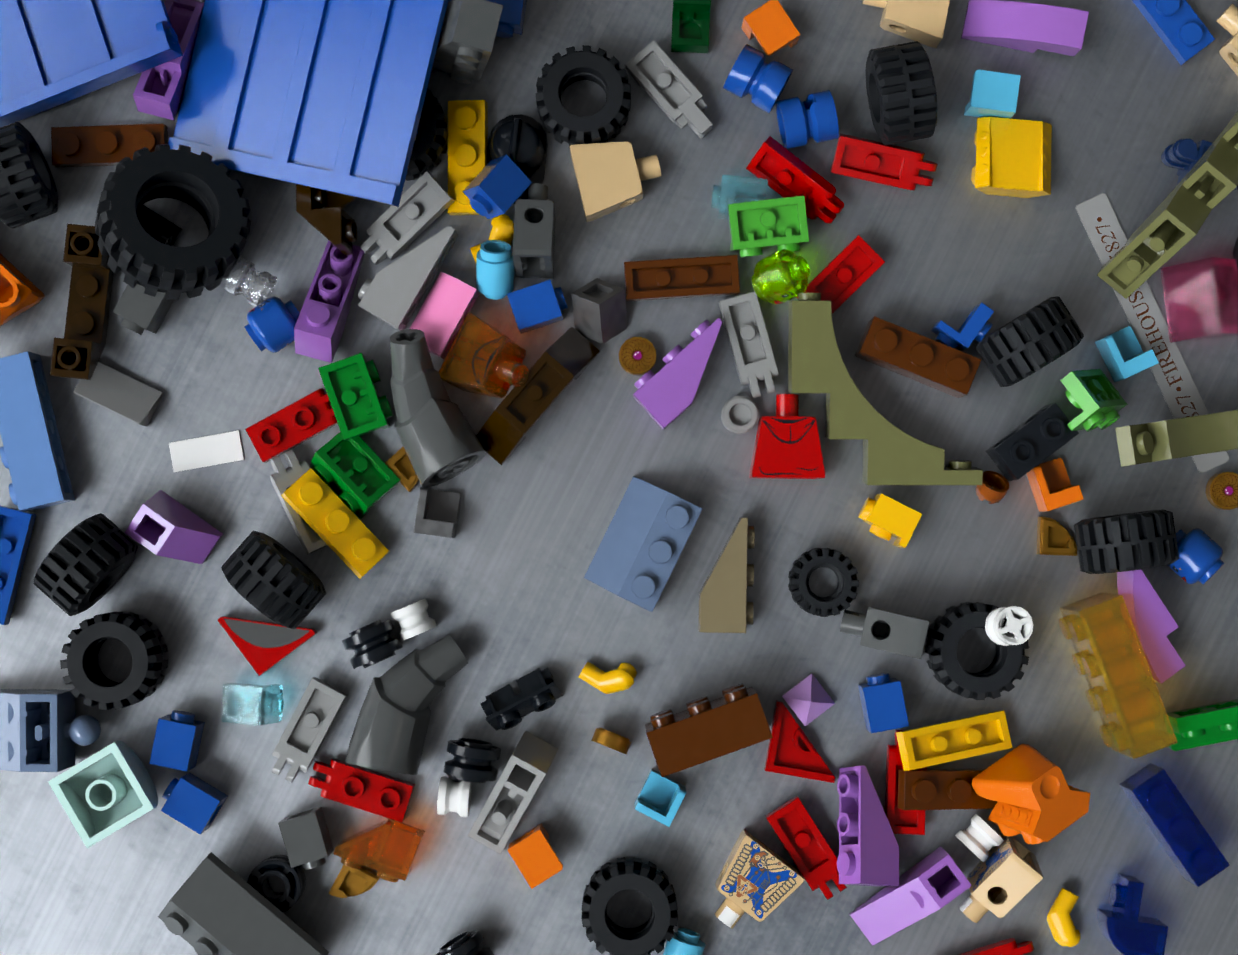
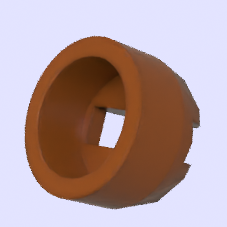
(999, 490)

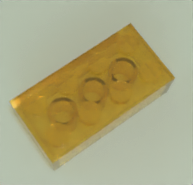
(1117, 675)

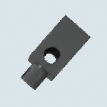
(534, 234)
(906, 632)

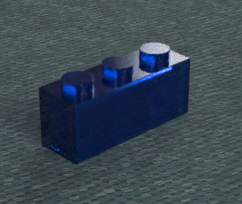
(1174, 824)

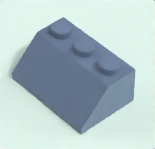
(643, 543)

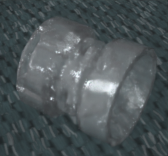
(253, 284)

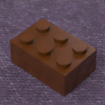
(707, 729)

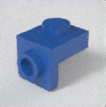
(974, 327)

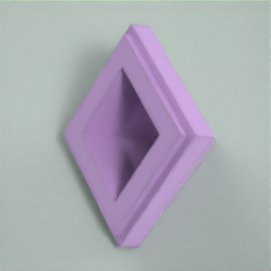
(808, 699)

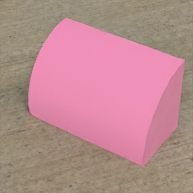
(444, 312)

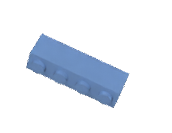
(31, 435)

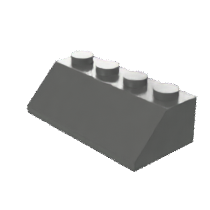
(229, 917)

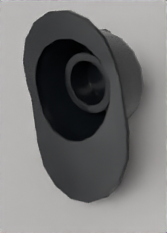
(523, 142)

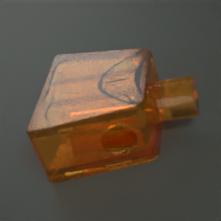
(484, 360)

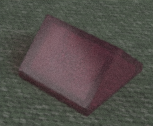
(1201, 299)

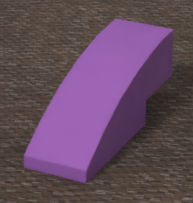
(1025, 26)
(163, 86)
(1151, 623)

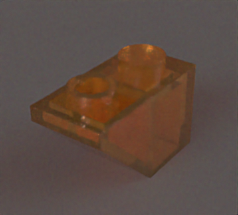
(384, 847)

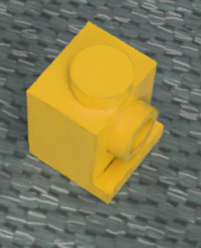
(890, 519)

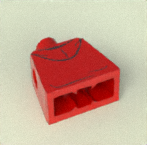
(787, 444)

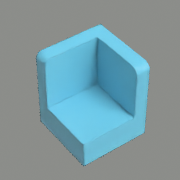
(993, 94)
(1124, 354)
(660, 798)

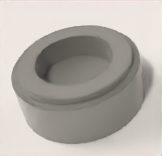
(740, 414)

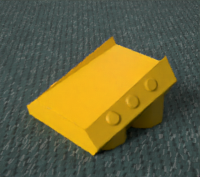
(1012, 157)

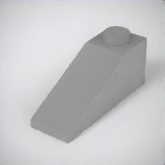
(402, 284)
(513, 792)

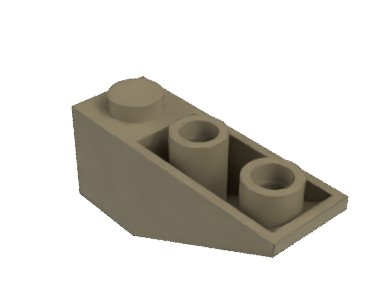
(724, 593)

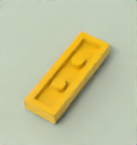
(465, 149)
(335, 523)
(953, 740)

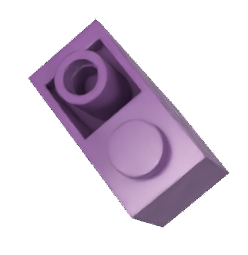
(173, 530)

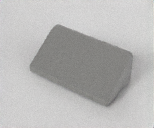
(120, 394)

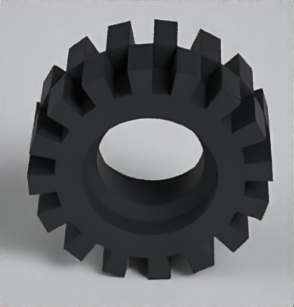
(845, 590)

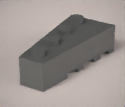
(467, 39)

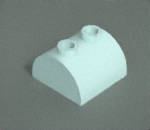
(105, 792)

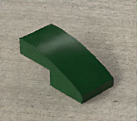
(690, 26)

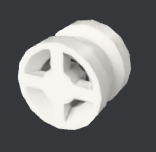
(413, 619)
(1018, 624)
(454, 797)
(979, 838)

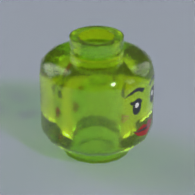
(780, 277)

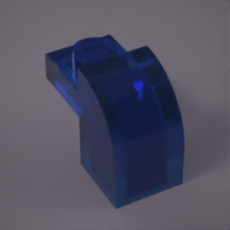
(1124, 926)

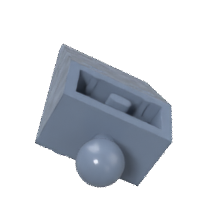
(42, 730)

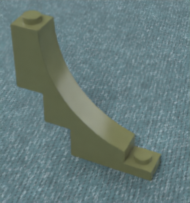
(1177, 216)
(1177, 438)
(888, 452)

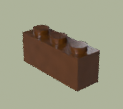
(917, 357)

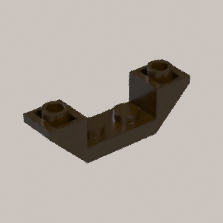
(330, 222)
(87, 307)
(527, 403)

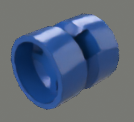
(757, 78)
(807, 119)

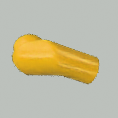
(502, 230)
(610, 681)
(1060, 921)

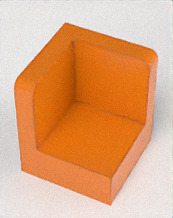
(771, 27)
(1052, 485)
(535, 856)

